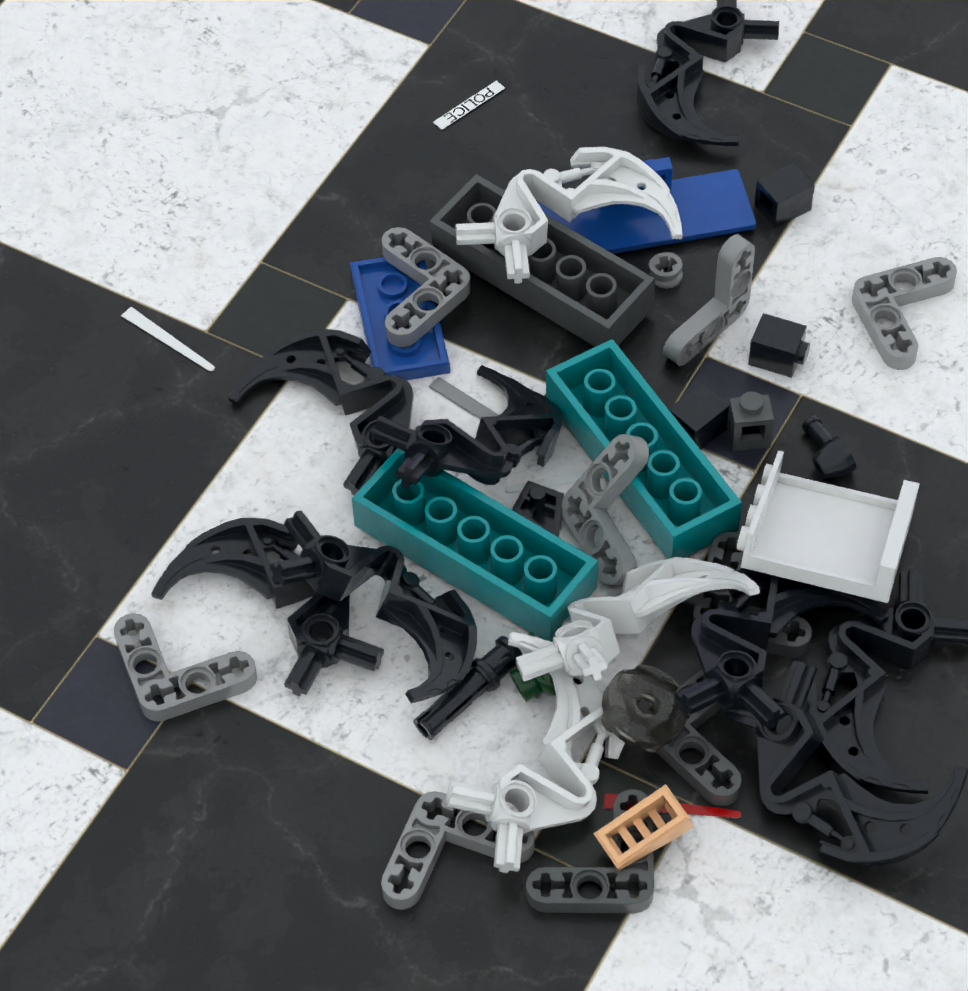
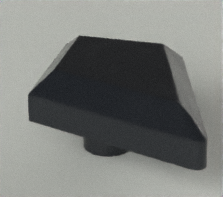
(540, 506)

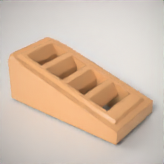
(647, 807)

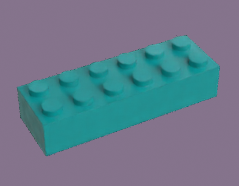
(678, 490)
(477, 546)

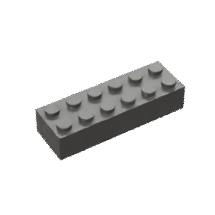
(569, 275)

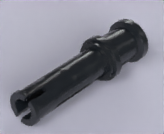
(482, 677)

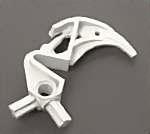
(521, 225)
(588, 635)
(538, 799)

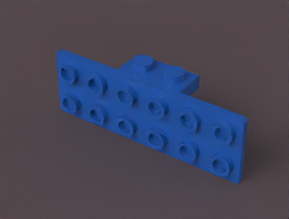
(706, 205)

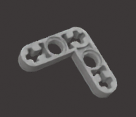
(432, 287)
(889, 300)
(729, 302)
(596, 502)
(163, 683)
(435, 834)

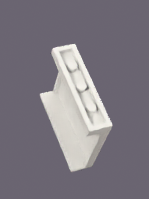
(826, 533)

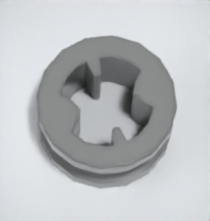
(667, 279)

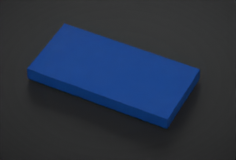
(379, 291)

